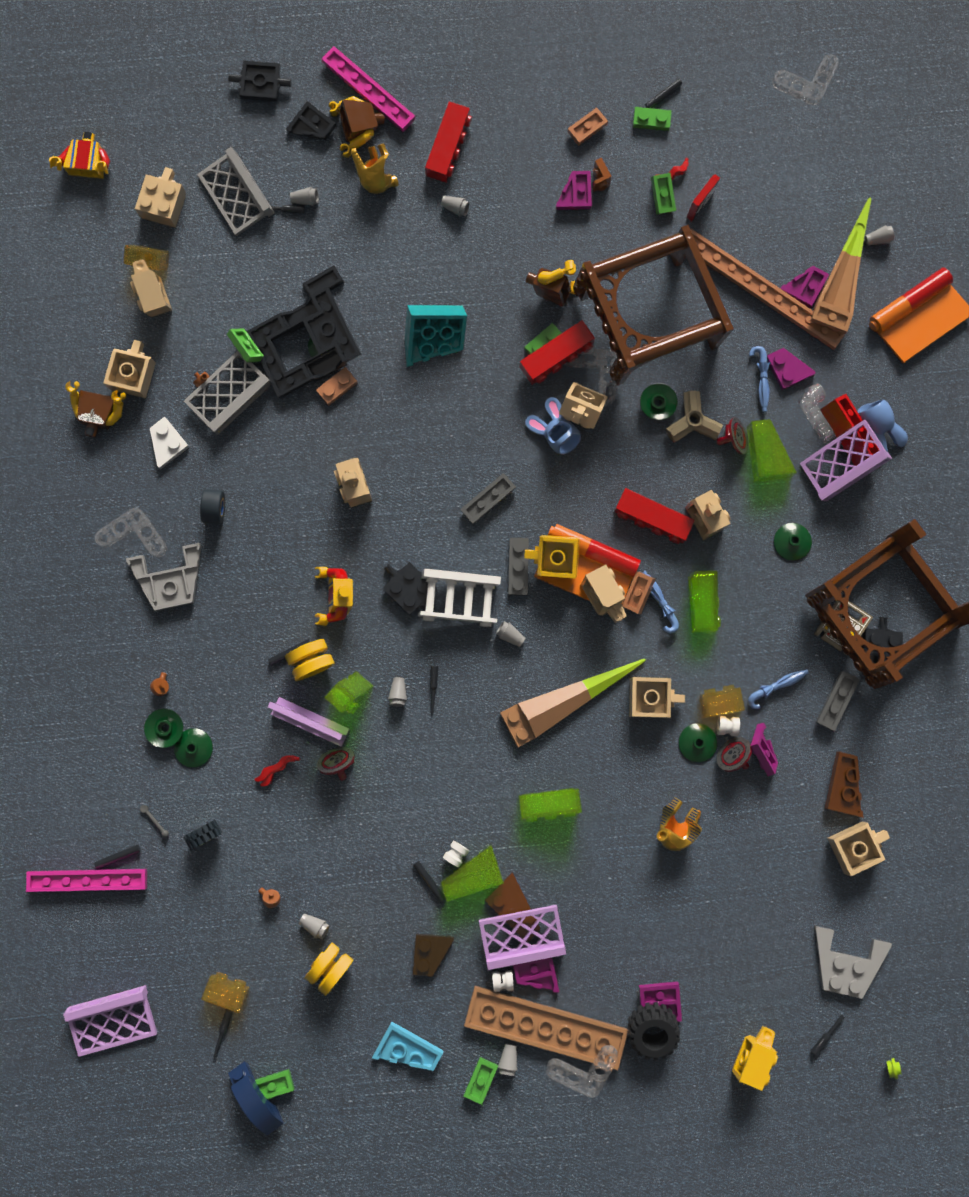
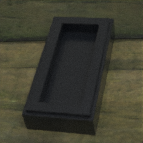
(329, 278)

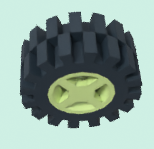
(202, 835)

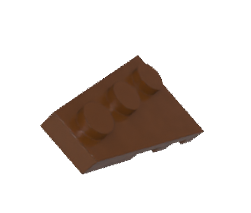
(844, 786)
(510, 899)

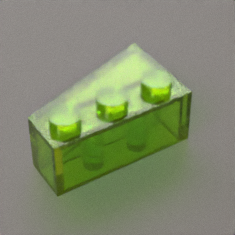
(768, 453)
(704, 601)
(349, 693)
(550, 804)
(473, 876)

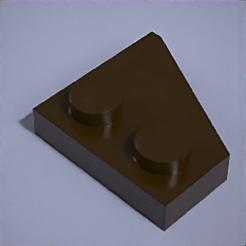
(429, 953)

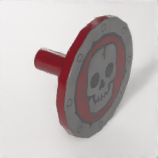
(736, 434)
(734, 754)
(336, 761)

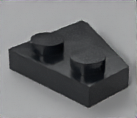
(311, 123)

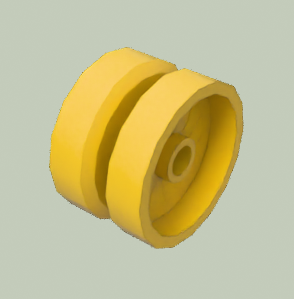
(309, 659)
(328, 968)

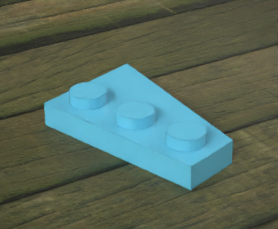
(407, 1048)

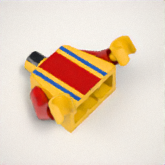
(83, 158)
(339, 595)

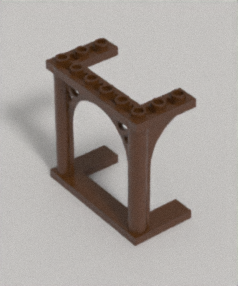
(628, 359)
(886, 671)

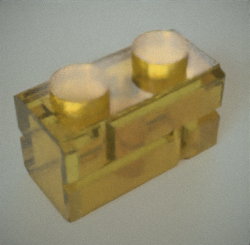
(154, 258)
(721, 702)
(226, 992)

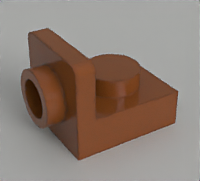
(602, 175)

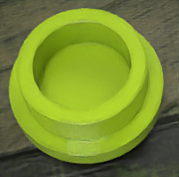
(894, 1068)

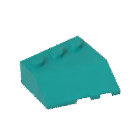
(433, 331)

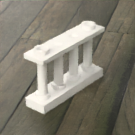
(470, 581)

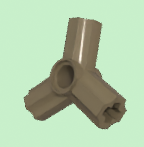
(692, 408)

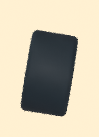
(212, 506)

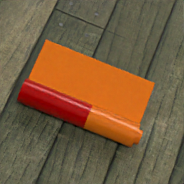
(921, 315)
(591, 557)

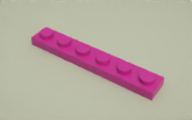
(368, 89)
(86, 880)

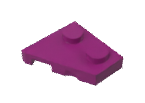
(576, 192)
(806, 285)
(788, 368)
(764, 750)
(537, 973)
(663, 993)

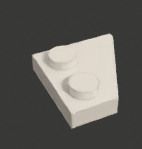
(166, 442)

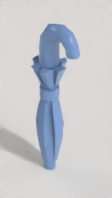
(763, 389)
(667, 610)
(766, 690)

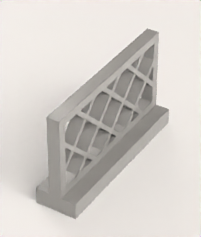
(245, 180)
(235, 407)

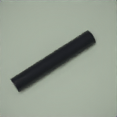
(663, 94)
(281, 656)
(117, 856)
(429, 881)

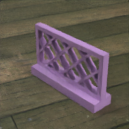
(853, 475)
(309, 721)
(526, 953)
(104, 1005)

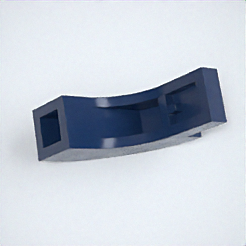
(252, 1101)

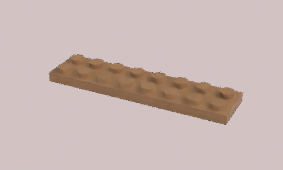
(542, 1026)

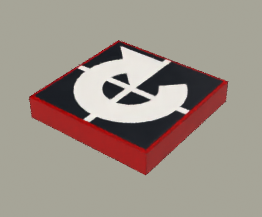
(703, 197)

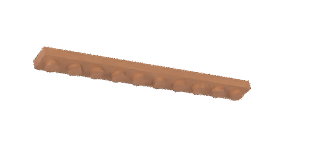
(765, 291)

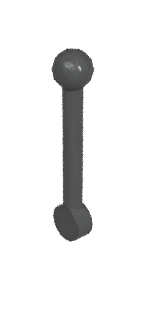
(144, 809)

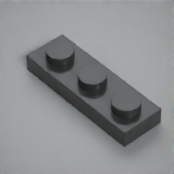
(488, 498)
(518, 566)
(837, 701)

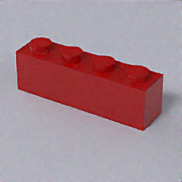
(447, 142)
(557, 352)
(842, 417)
(654, 516)

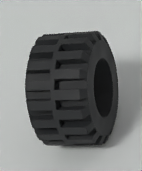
(653, 1045)

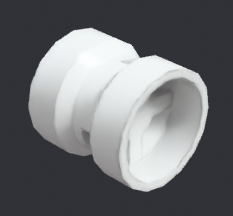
(727, 726)
(456, 853)
(507, 981)

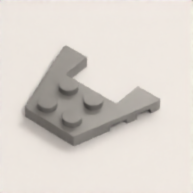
(171, 586)
(845, 972)

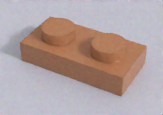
(587, 126)
(336, 386)
(638, 592)

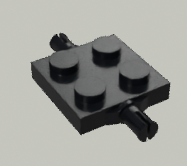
(260, 80)
(407, 588)
(883, 638)

